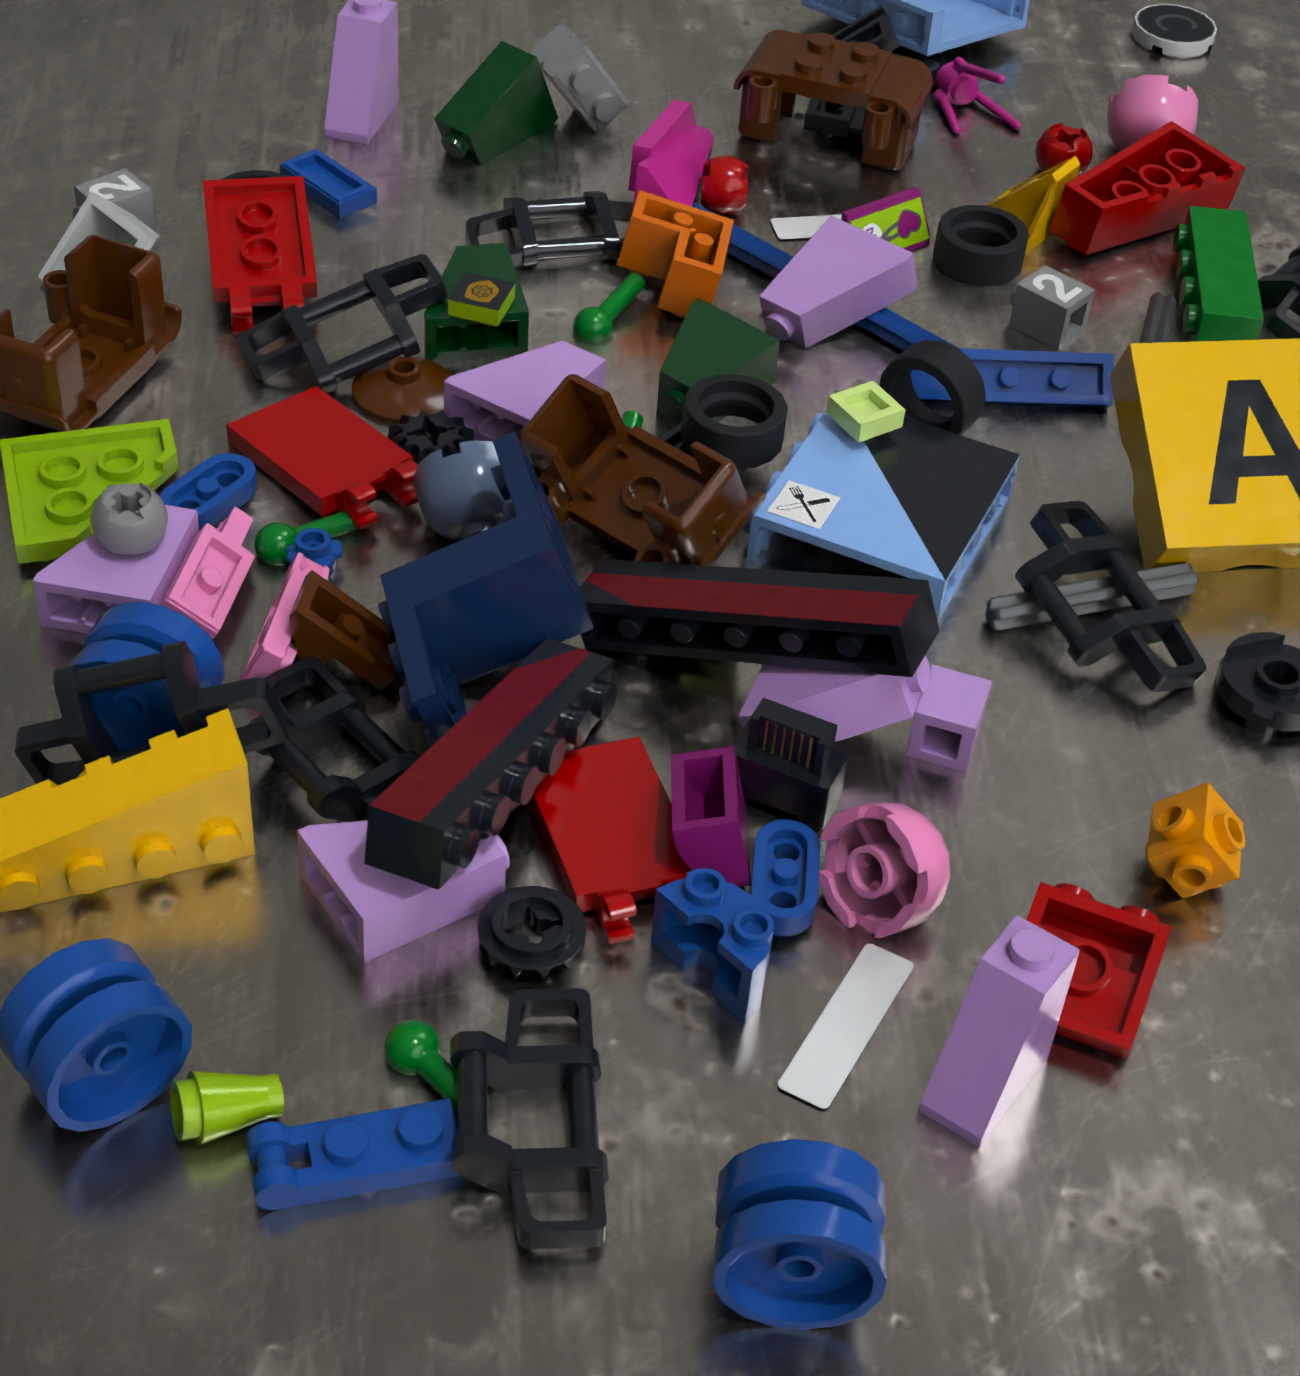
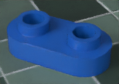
(214, 487)
(787, 874)

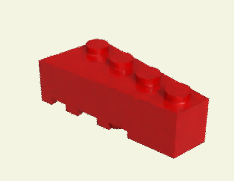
(1144, 190)

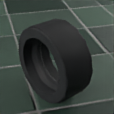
(977, 263)
(951, 369)
(737, 397)

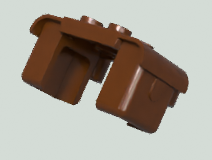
(838, 72)
(102, 340)
(632, 483)

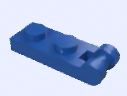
(352, 1154)

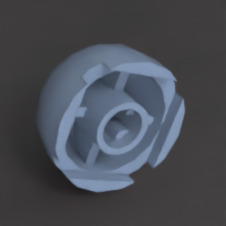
(460, 491)

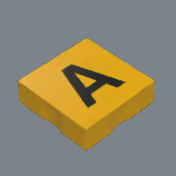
(1213, 450)

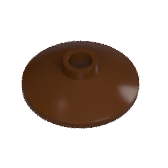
(400, 388)

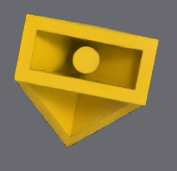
(1037, 199)

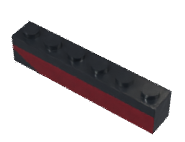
(761, 616)
(488, 764)

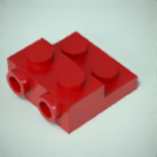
(1113, 966)

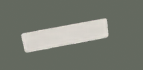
(845, 1026)

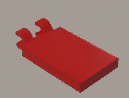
(259, 244)
(325, 455)
(609, 831)

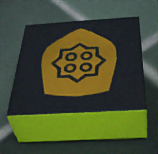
(481, 299)

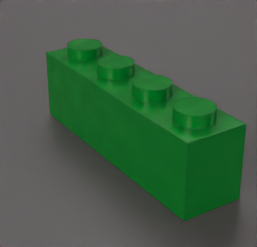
(1217, 276)

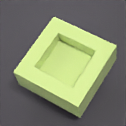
(865, 411)

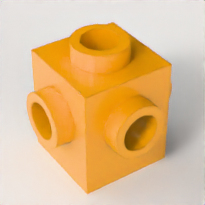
(1195, 841)

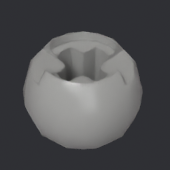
(129, 519)

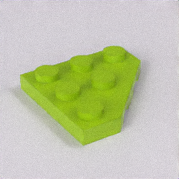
(60, 475)

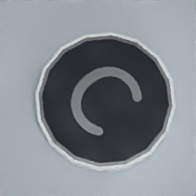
(1174, 28)

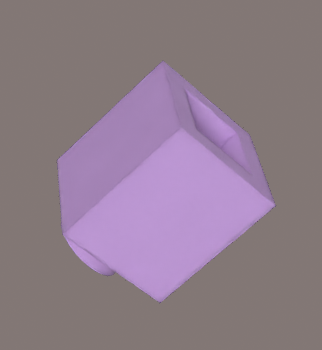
(948, 718)

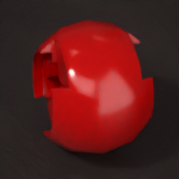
(1062, 143)
(724, 185)

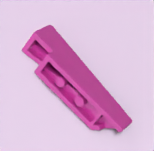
(671, 155)

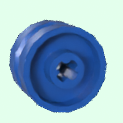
(133, 631)
(94, 1034)
(800, 1235)

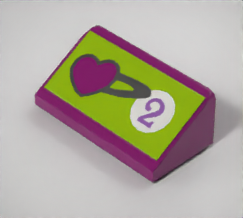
(894, 218)

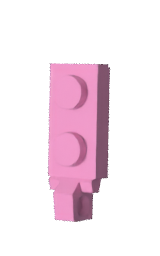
(212, 573)
(273, 646)

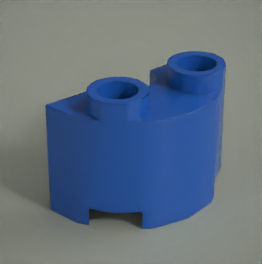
(719, 929)

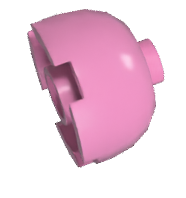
(1148, 105)
(884, 867)

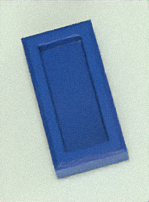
(330, 183)

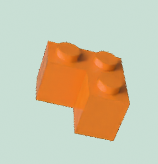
(678, 246)

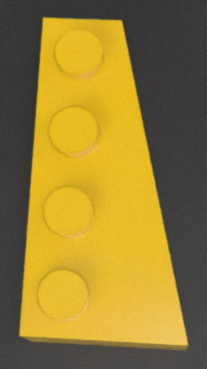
(129, 819)

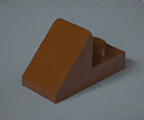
(336, 626)

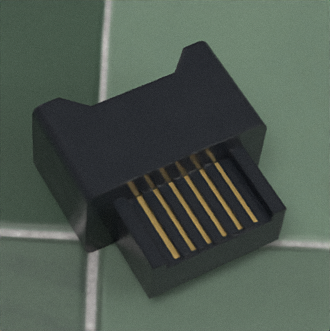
(791, 763)

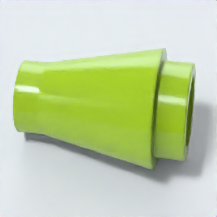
(222, 1103)

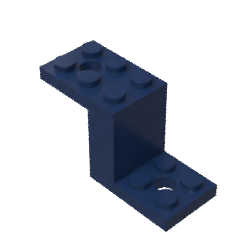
(482, 599)

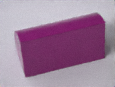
(710, 813)

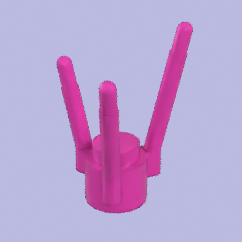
(958, 84)

